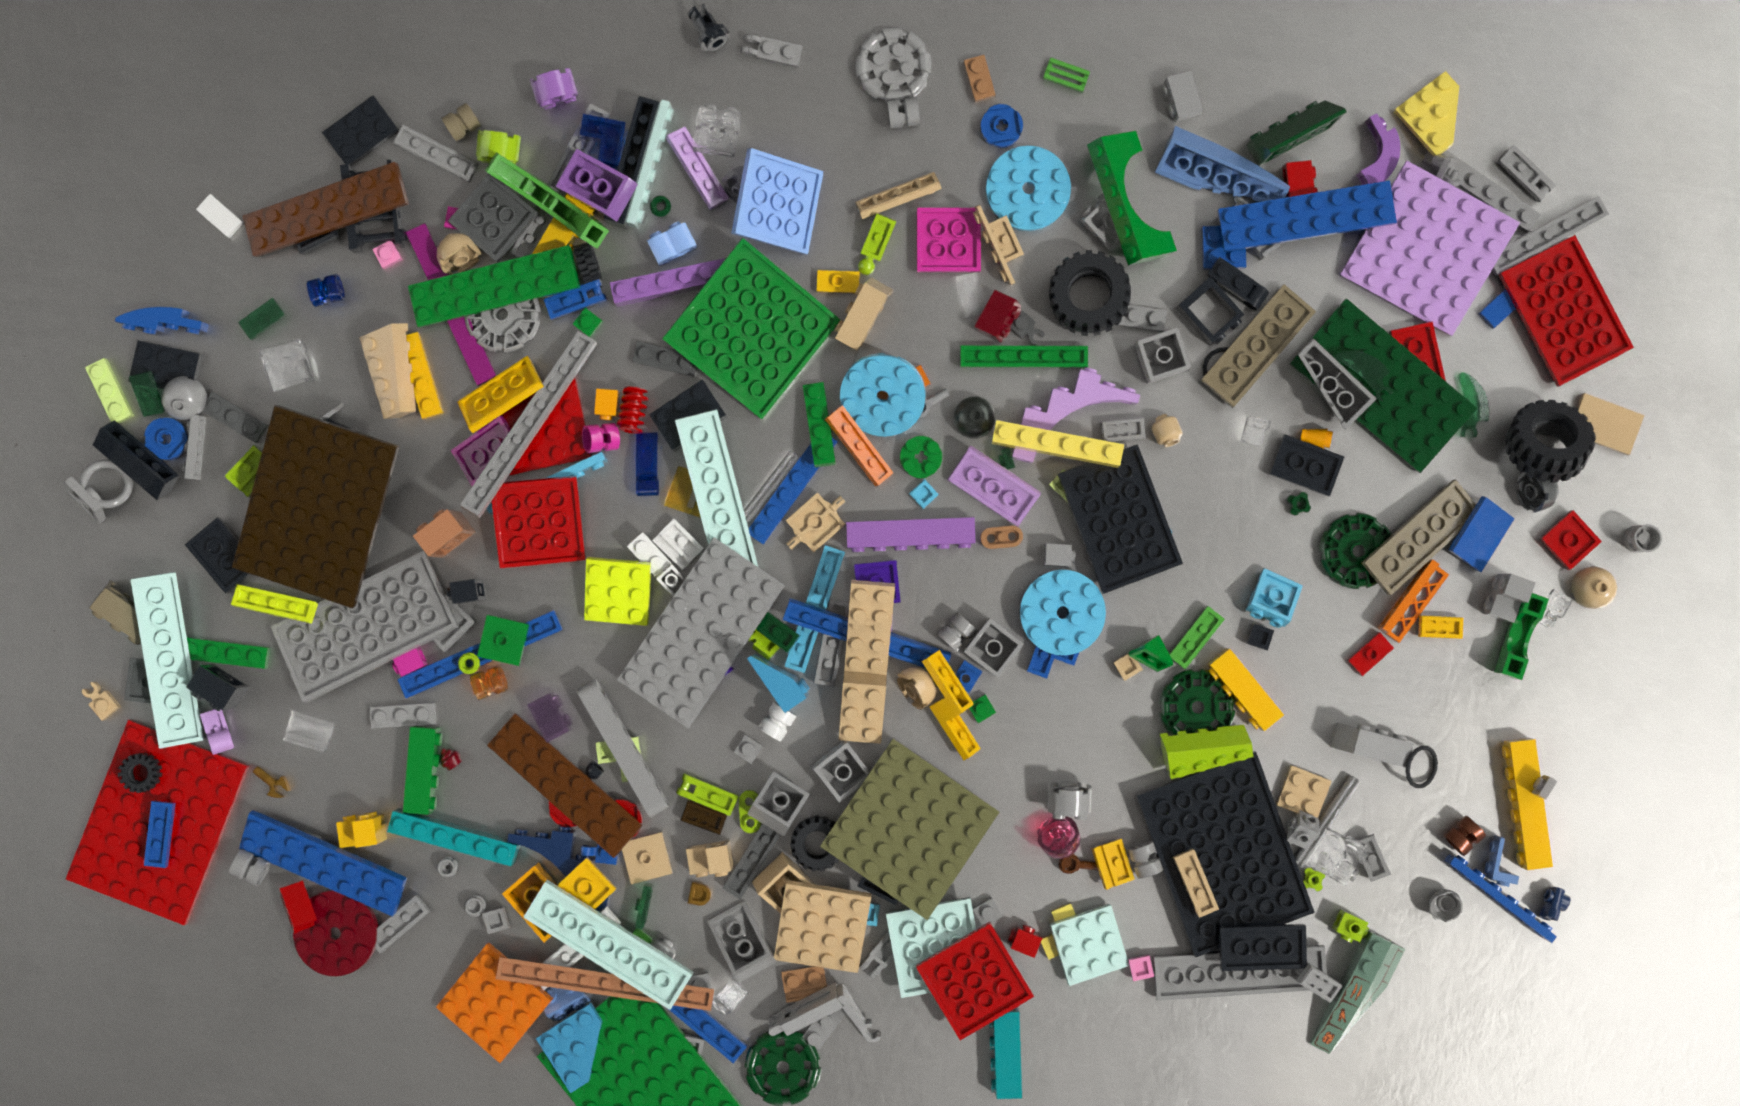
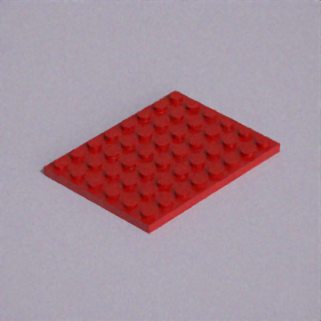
(116, 833)

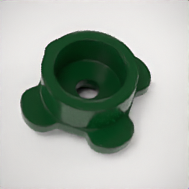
(1303, 499)

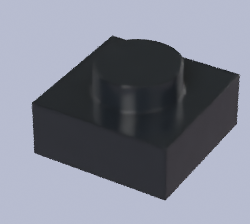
(1260, 637)

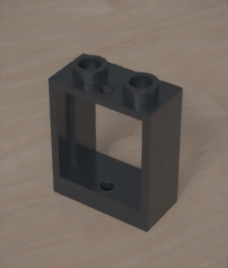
(1184, 310)

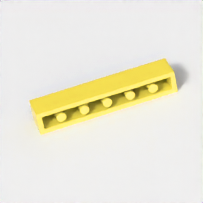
(1057, 444)

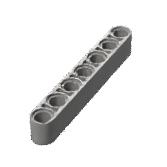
(623, 748)

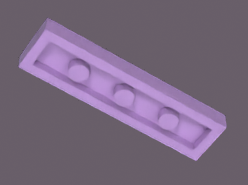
(697, 168)

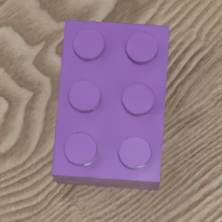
(596, 185)

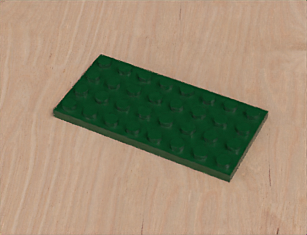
(1422, 406)

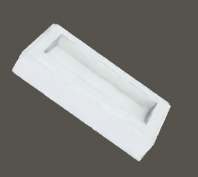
(219, 216)

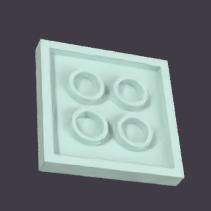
(1089, 944)

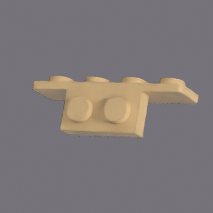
(1003, 241)

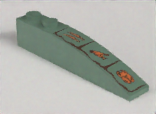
(1362, 984)

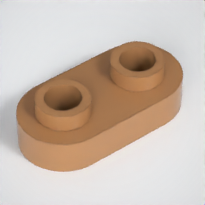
(1001, 537)

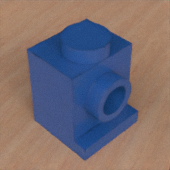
(972, 671)

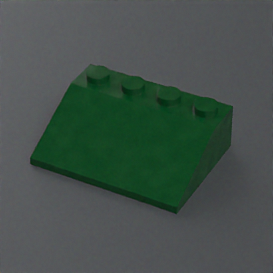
(1294, 131)

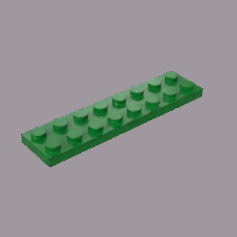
(494, 286)

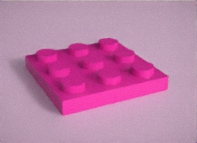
(948, 241)

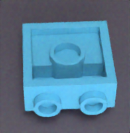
(1274, 598)

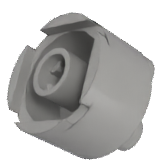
(1069, 800)

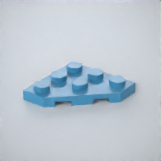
(573, 1046)

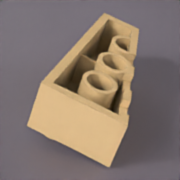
(390, 370)

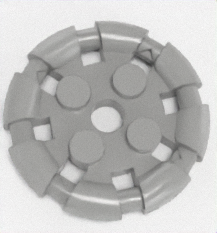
(893, 52)
(506, 327)

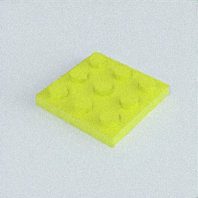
(617, 591)

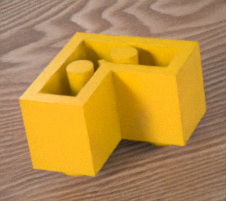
(361, 831)

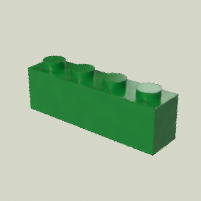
(421, 770)

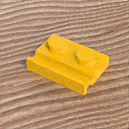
(1113, 863)

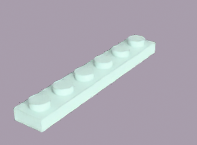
(652, 156)

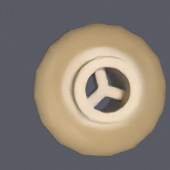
(1167, 430)

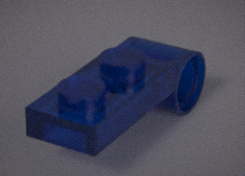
(647, 464)

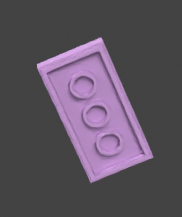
(994, 486)

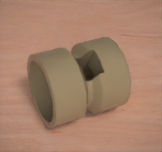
(461, 122)

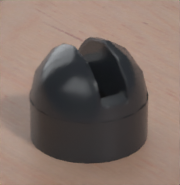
(594, 770)

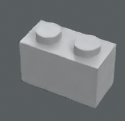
(1182, 96)

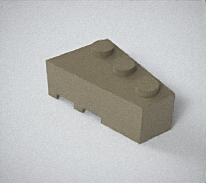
(117, 610)

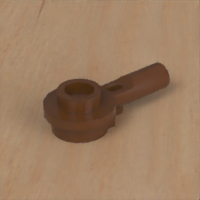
(1073, 864)

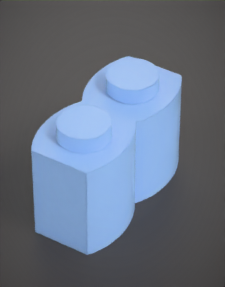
(672, 243)

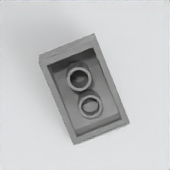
(741, 942)

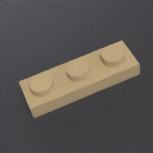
(1196, 883)

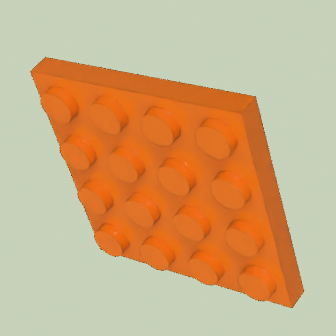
(492, 1009)

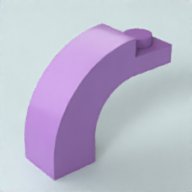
(1387, 152)

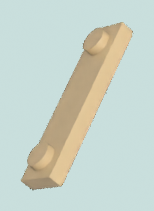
(898, 195)

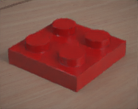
(1570, 540)

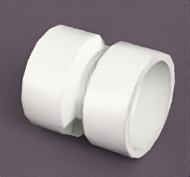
(777, 721)

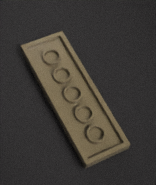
(1258, 345)
(1420, 538)

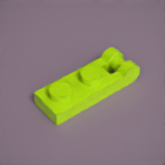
(707, 794)

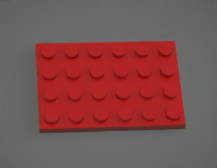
(1566, 311)

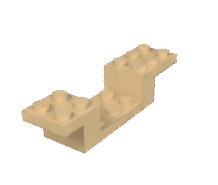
(866, 661)

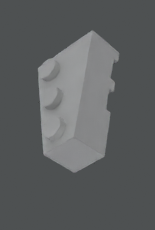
(1371, 744)

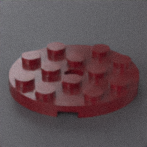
(353, 947)

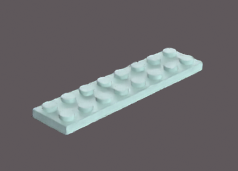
(715, 482)
(166, 659)
(608, 944)

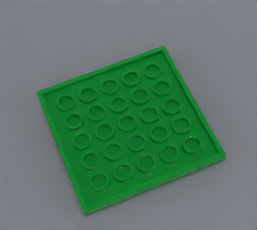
(751, 328)

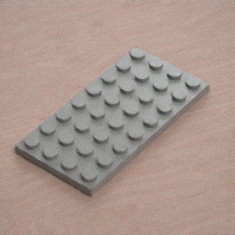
(391, 617)
(701, 632)

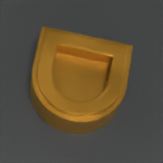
(699, 894)

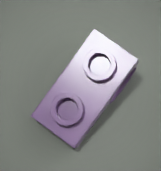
(217, 731)

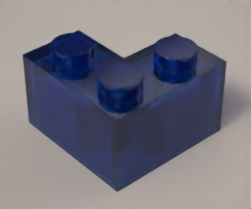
(608, 134)

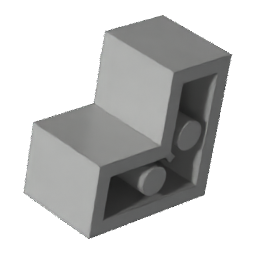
(1507, 595)

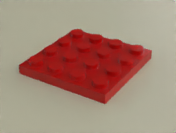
(558, 438)
(538, 522)
(974, 981)

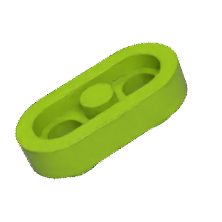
(744, 809)

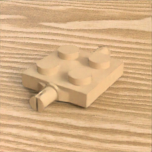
(815, 522)

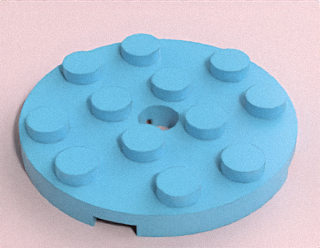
(1030, 166)
(888, 374)
(1040, 615)

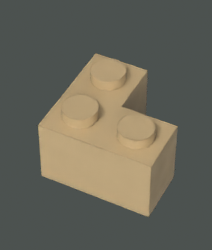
(710, 858)

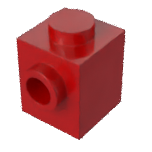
(1025, 940)

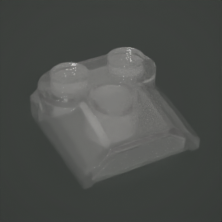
(286, 364)

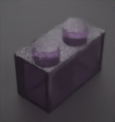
(550, 716)

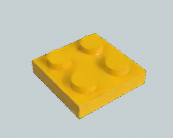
(588, 884)

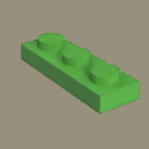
(1196, 637)

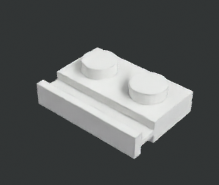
(678, 544)

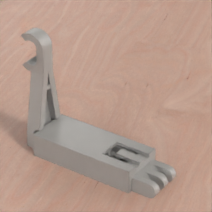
(817, 1007)

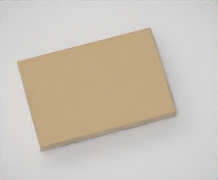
(1612, 424)

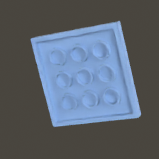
(777, 201)

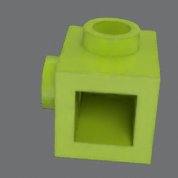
(1350, 926)

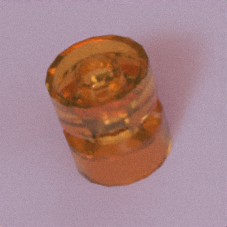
(486, 683)

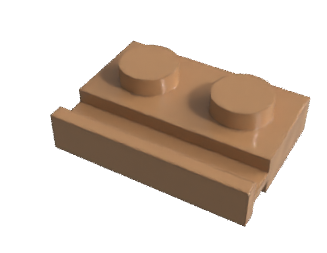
(802, 982)

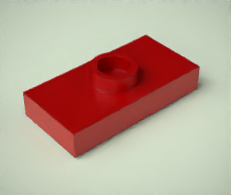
(1370, 654)

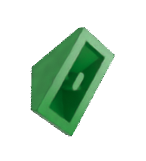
(1152, 654)

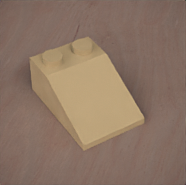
(772, 880)

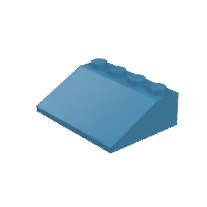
(782, 684)

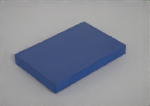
(1481, 534)

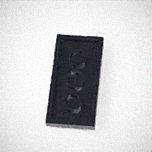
(1262, 947)

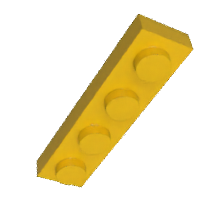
(422, 379)

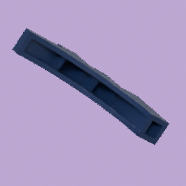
(556, 848)

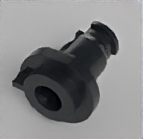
(711, 34)

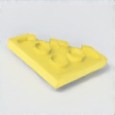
(1432, 114)

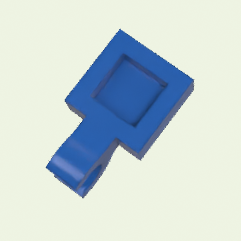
(601, 855)

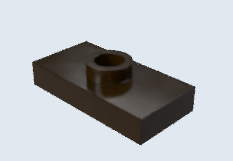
(703, 817)

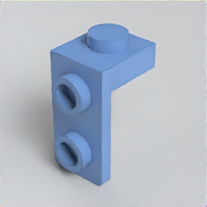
(1492, 865)

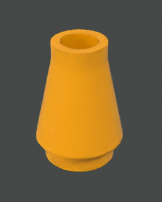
(1317, 437)

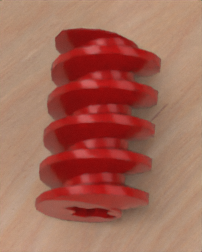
(630, 410)

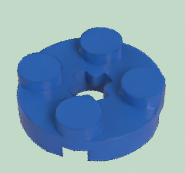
(991, 119)
(166, 426)

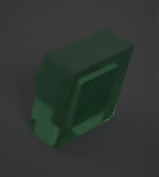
(1006, 459)

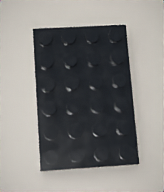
(1120, 520)

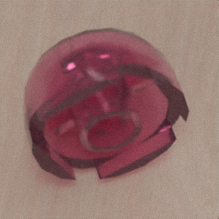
(1059, 837)

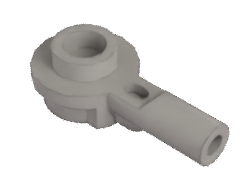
(933, 400)

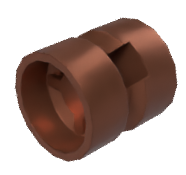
(1465, 835)

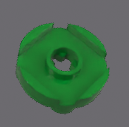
(931, 450)

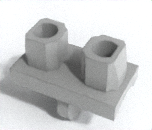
(1446, 169)

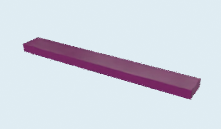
(473, 353)

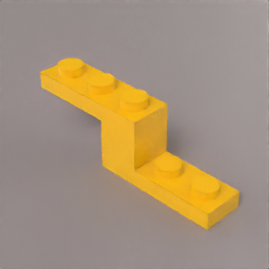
(949, 707)

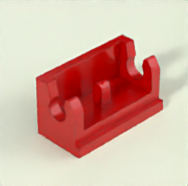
(298, 906)

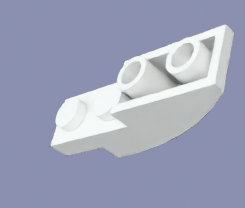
(661, 566)

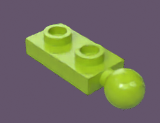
(875, 242)

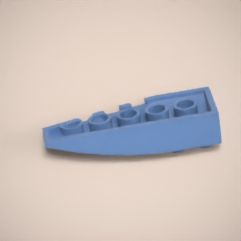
(1213, 167)

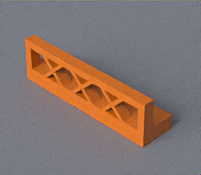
(1409, 597)

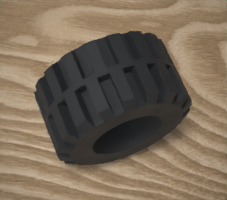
(798, 847)

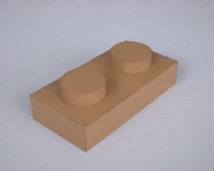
(979, 78)

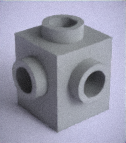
(1303, 829)

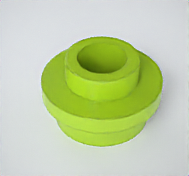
(462, 663)

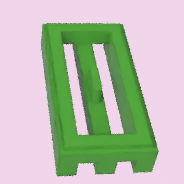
(1069, 67)

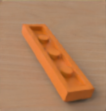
(859, 446)

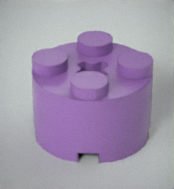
(554, 88)

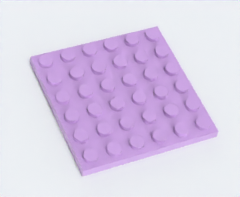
(1434, 252)

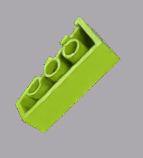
(1204, 750)

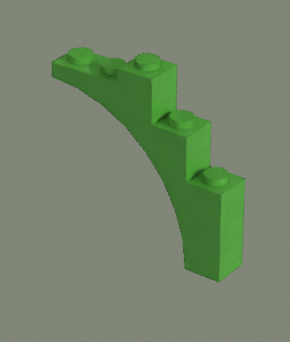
(548, 199)

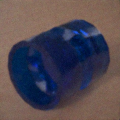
(325, 290)

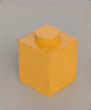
(607, 404)

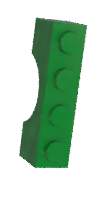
(1513, 655)

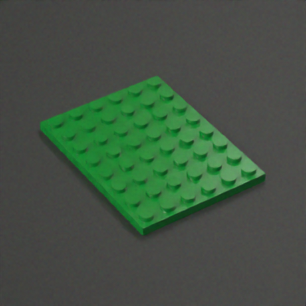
(645, 1062)

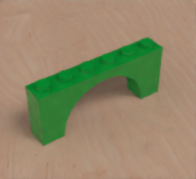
(1137, 239)

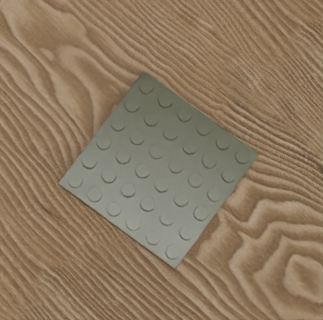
(909, 829)

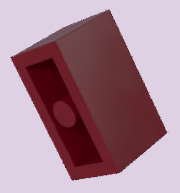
(998, 316)

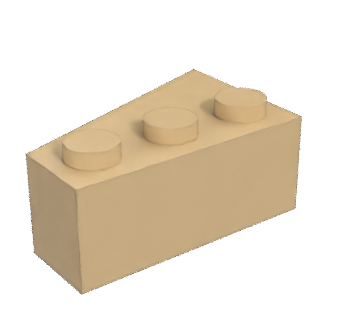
(862, 313)

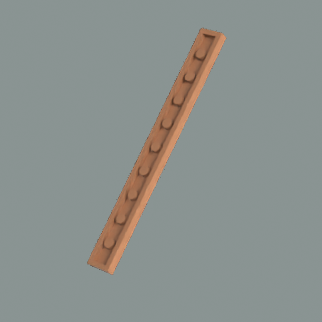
(592, 982)

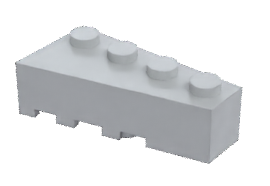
(1340, 389)

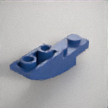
(159, 318)

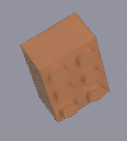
(443, 533)

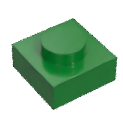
(587, 322)
(982, 708)

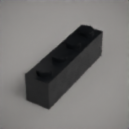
(135, 460)

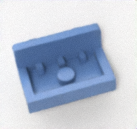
(564, 1002)

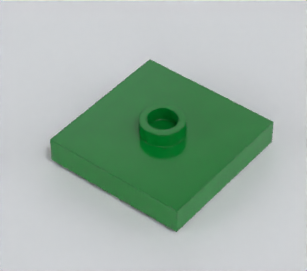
(503, 640)

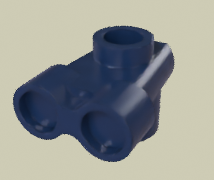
(1555, 902)

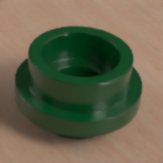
(657, 200)

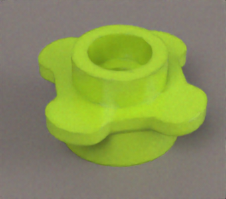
(1309, 874)

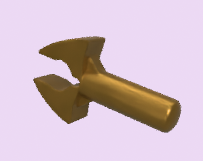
(272, 783)

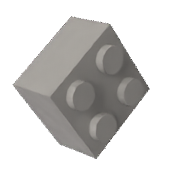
(1162, 355)
(993, 647)
(841, 771)
(778, 804)

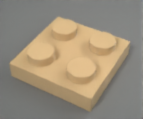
(1303, 791)

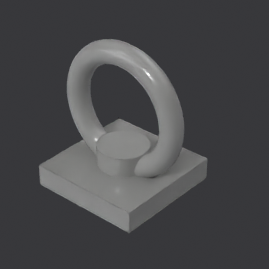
(89, 499)

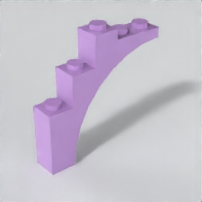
(1062, 403)

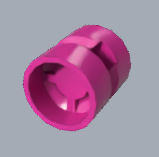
(599, 438)

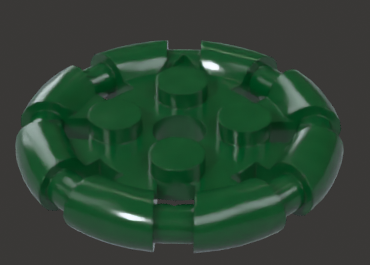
(1345, 545)
(1190, 695)
(782, 1080)

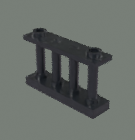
(356, 238)

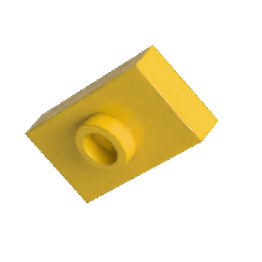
(837, 281)
(1440, 627)

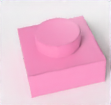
(387, 254)
(1140, 967)

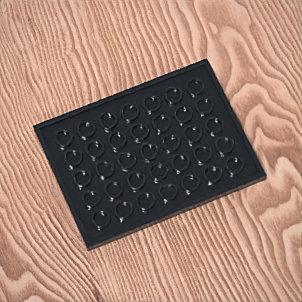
(1240, 846)

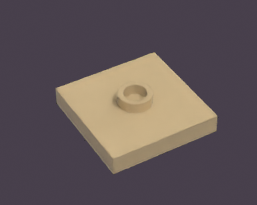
(647, 858)

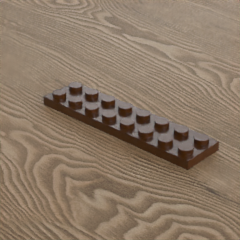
(325, 209)
(565, 785)

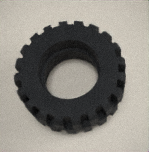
(1090, 265)
(1544, 461)

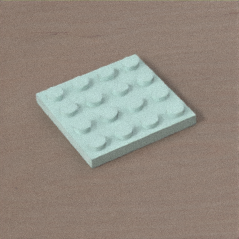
(917, 939)

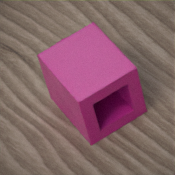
(410, 662)

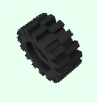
(587, 262)
(128, 777)

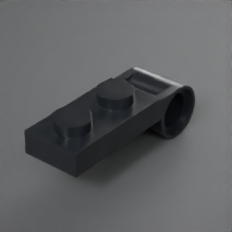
(1238, 283)

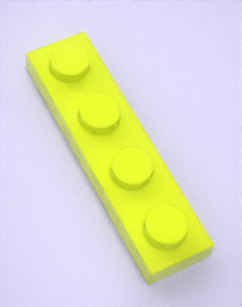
(274, 604)

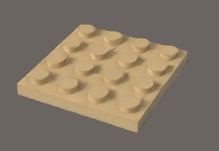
(822, 926)

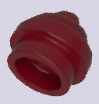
(450, 758)

